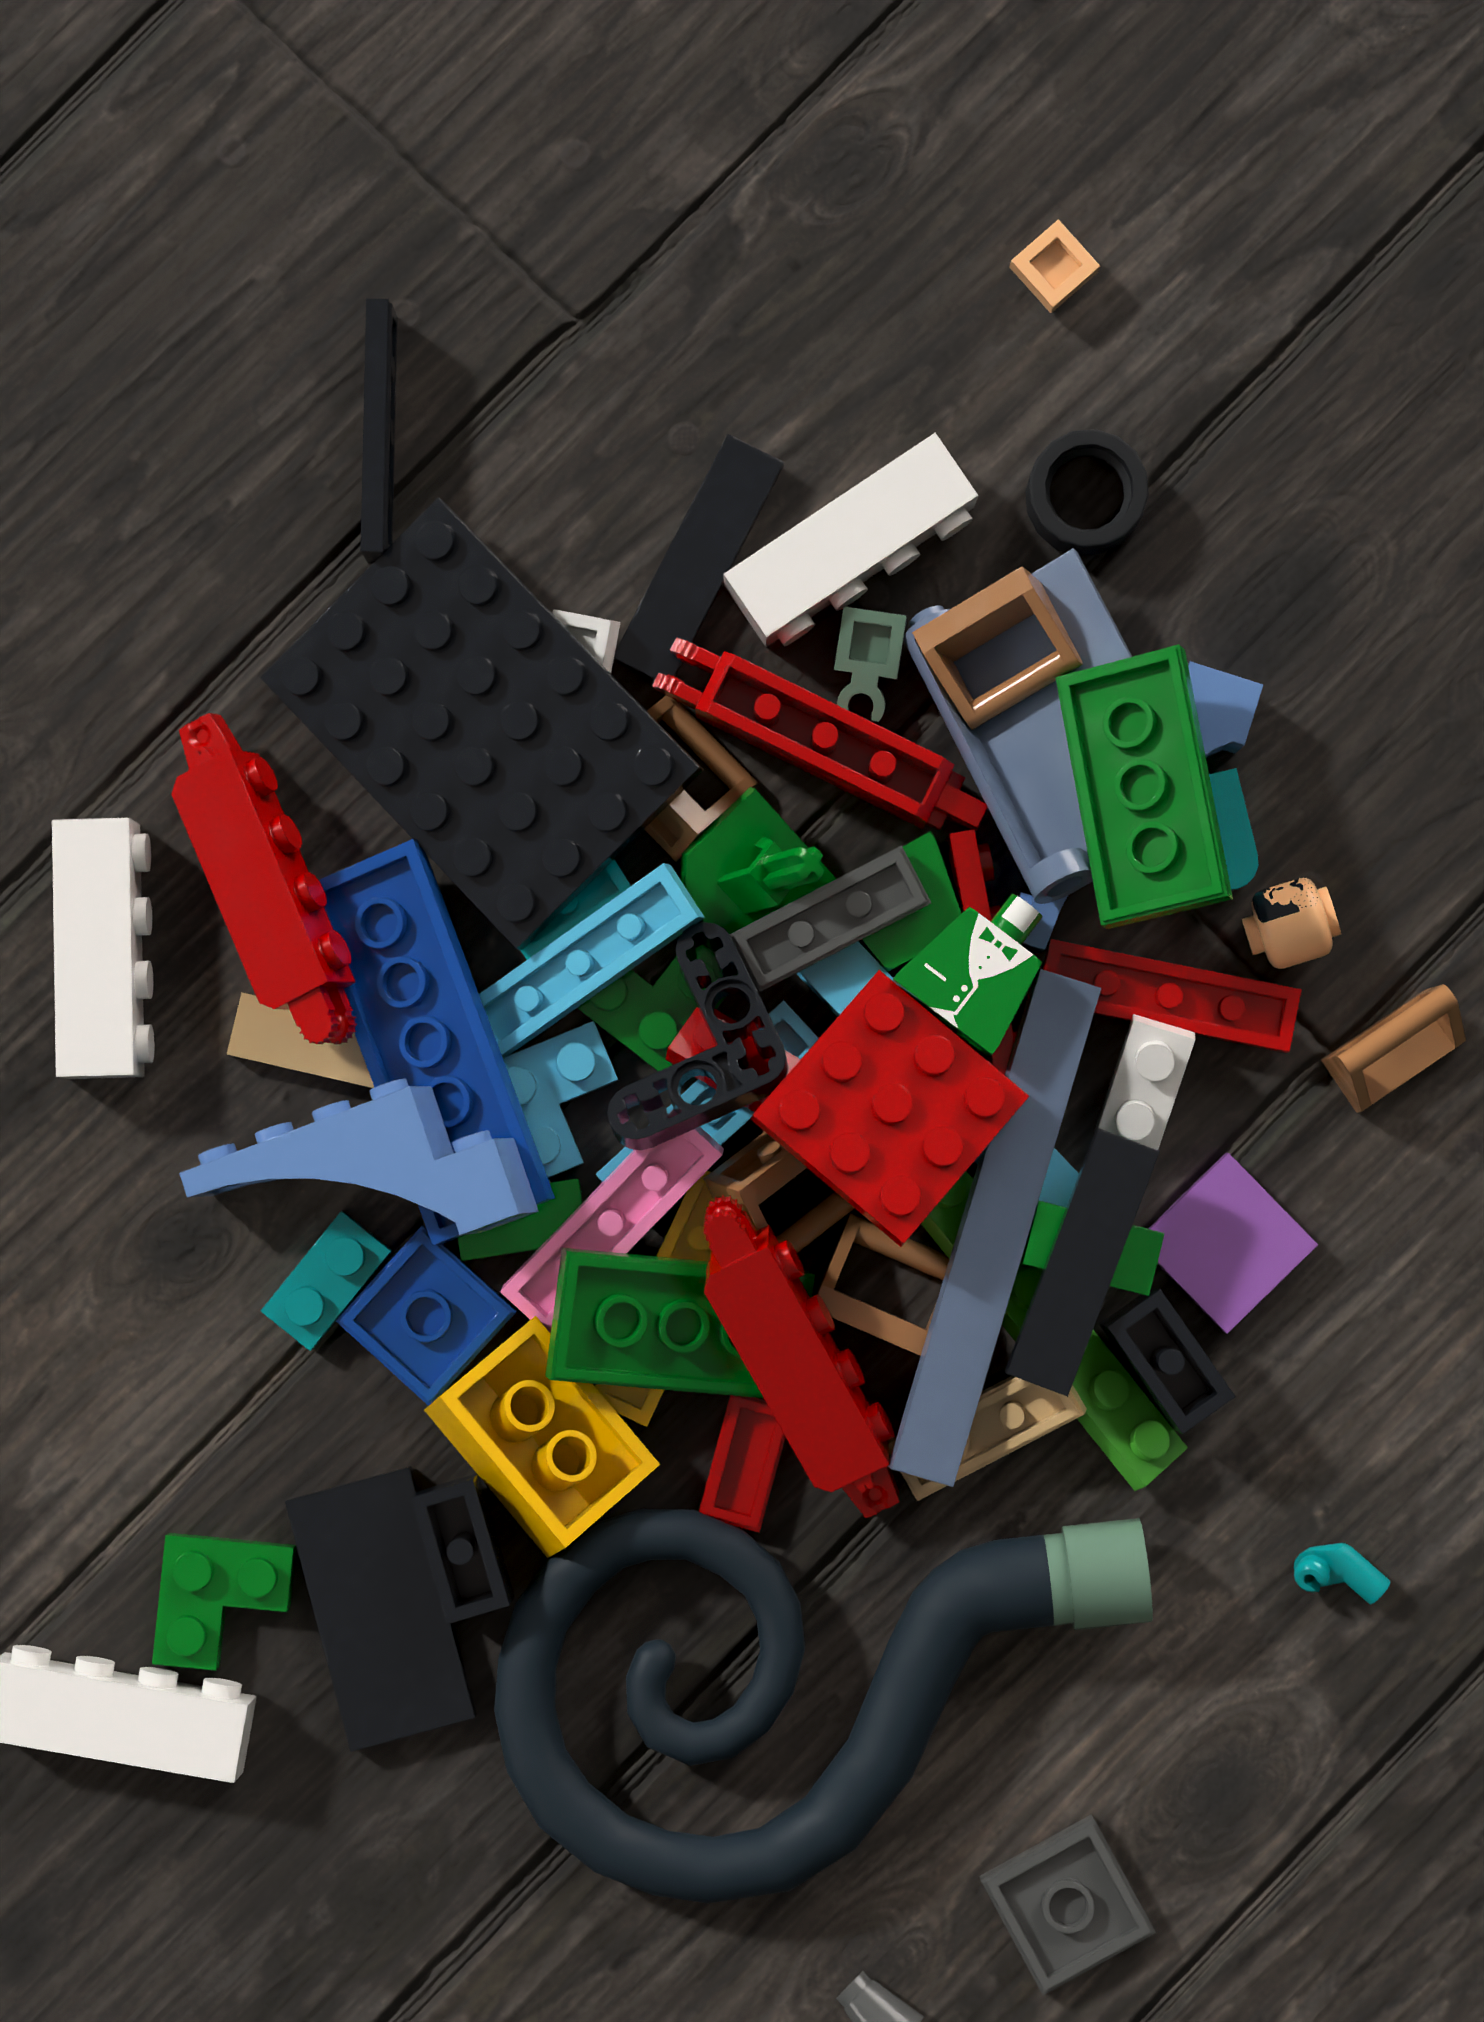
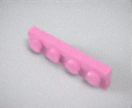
(615, 1214)

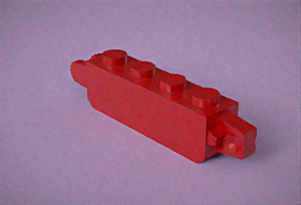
(823, 739)
(263, 882)
(795, 1359)

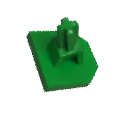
(749, 865)

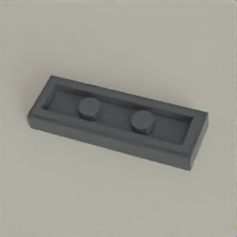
(830, 919)

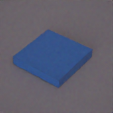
(426, 1316)

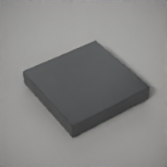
(1067, 1904)

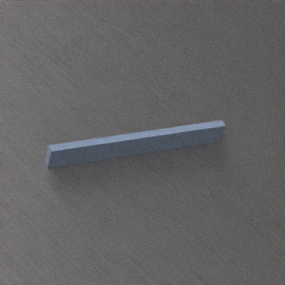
(994, 1232)

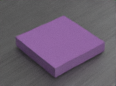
(1229, 1243)

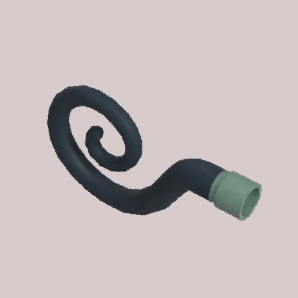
(1075, 1577)

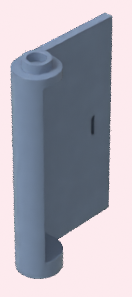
(1024, 752)

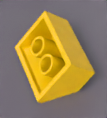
(541, 1443)

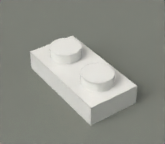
(1146, 1081)

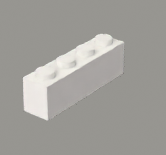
(851, 541)
(99, 948)
(124, 1716)

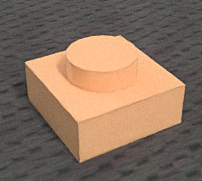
(1054, 266)

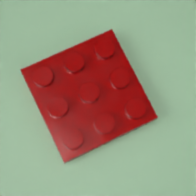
(889, 1108)

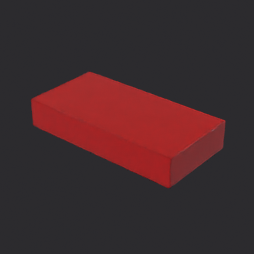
(743, 1464)

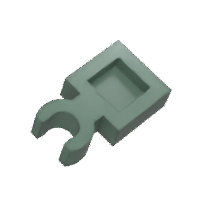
(870, 649)

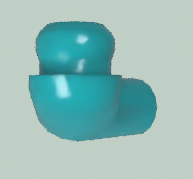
(1339, 1564)

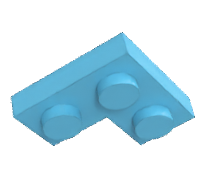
(554, 1075)

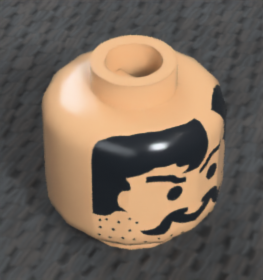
(1292, 923)

